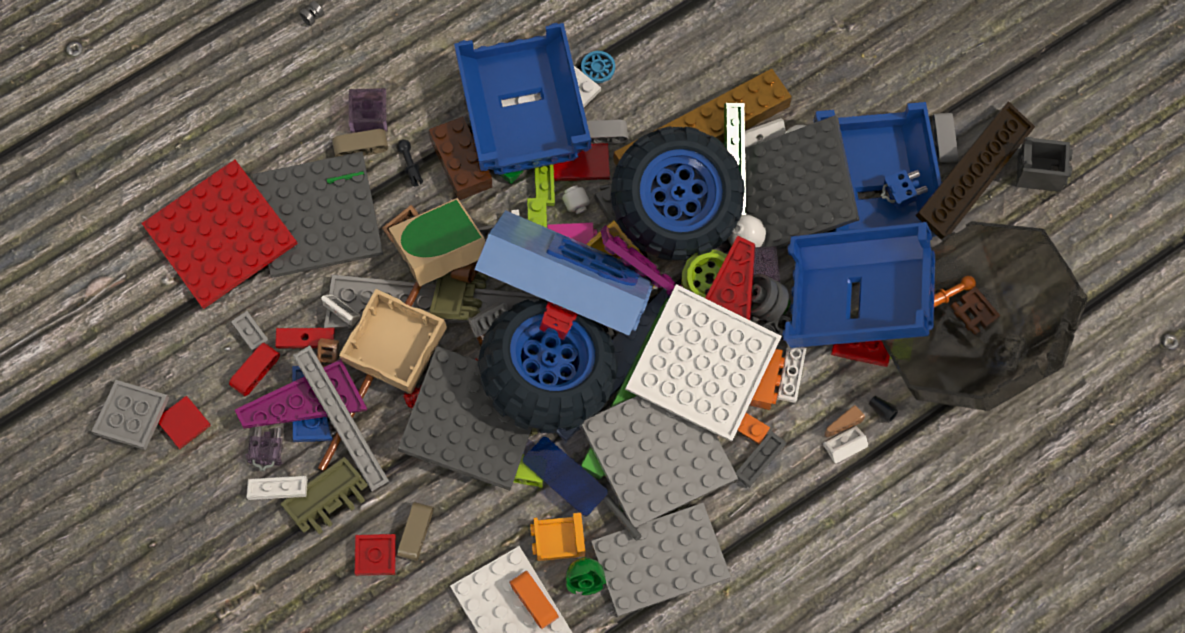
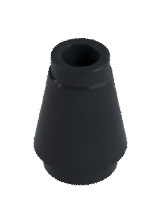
(884, 409)

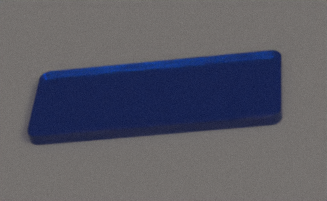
(565, 476)

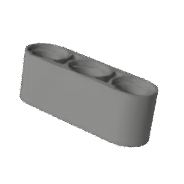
(608, 131)
(944, 138)

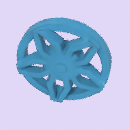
(598, 66)

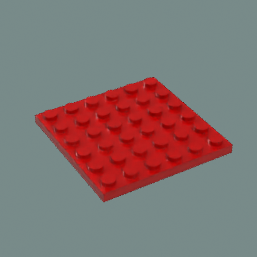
(219, 233)

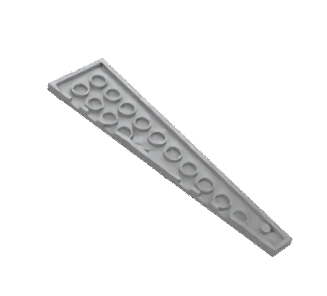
(357, 292)

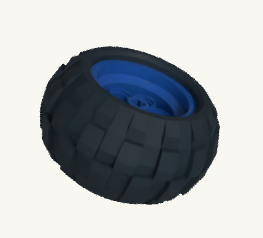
(668, 153)
(524, 394)

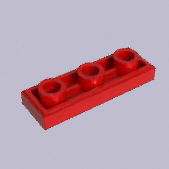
(294, 337)

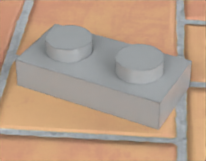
(249, 331)

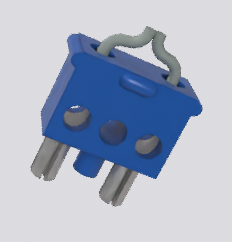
(902, 189)

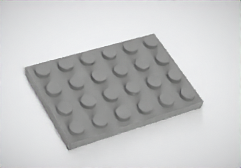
(668, 561)

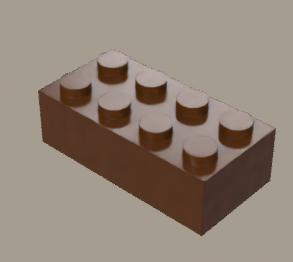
(459, 158)

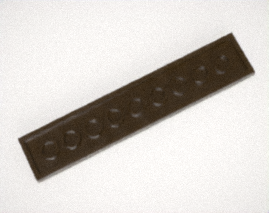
(975, 171)

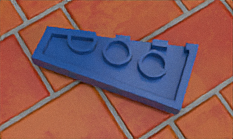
(311, 429)

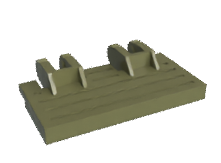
(455, 298)
(323, 494)

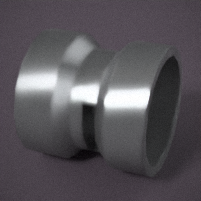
(311, 13)

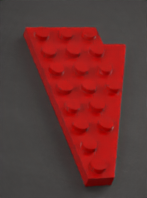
(735, 279)

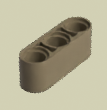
(368, 142)
(415, 531)

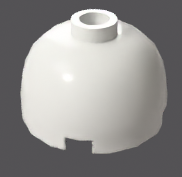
(749, 229)

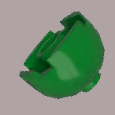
(585, 576)

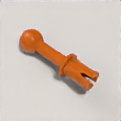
(967, 283)

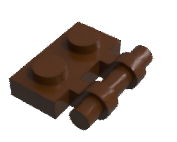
(979, 308)

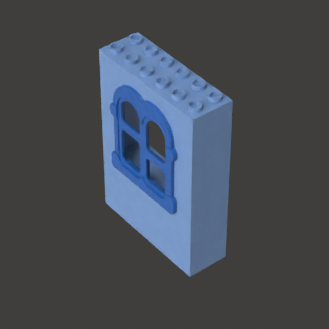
(565, 272)

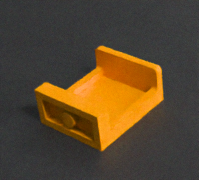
(558, 538)

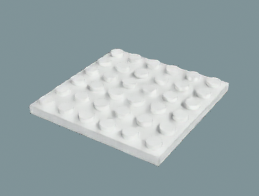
(703, 363)

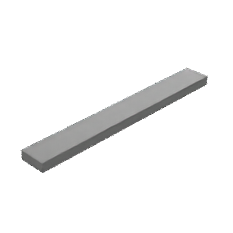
(340, 418)

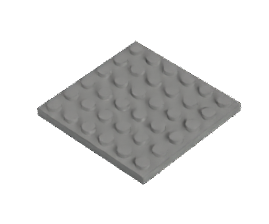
(655, 458)

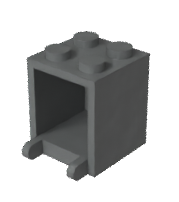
(1035, 164)

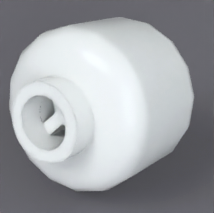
(576, 199)

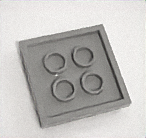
(130, 414)

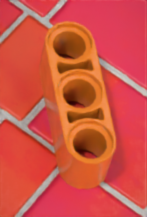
(534, 599)

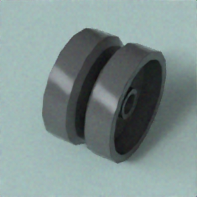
(768, 298)

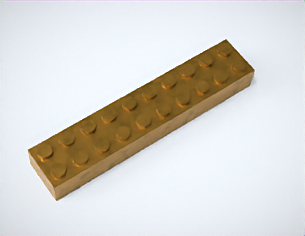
(761, 98)

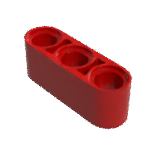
(254, 369)

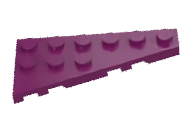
(632, 256)
(299, 402)

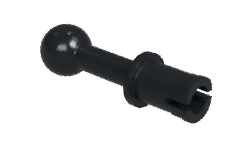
(412, 169)

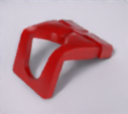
(560, 316)

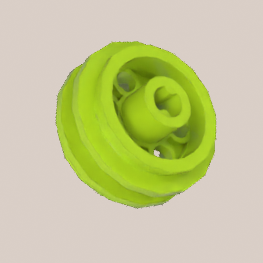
(689, 275)

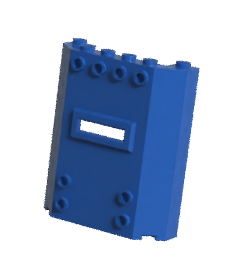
(531, 131)
(883, 147)
(894, 280)

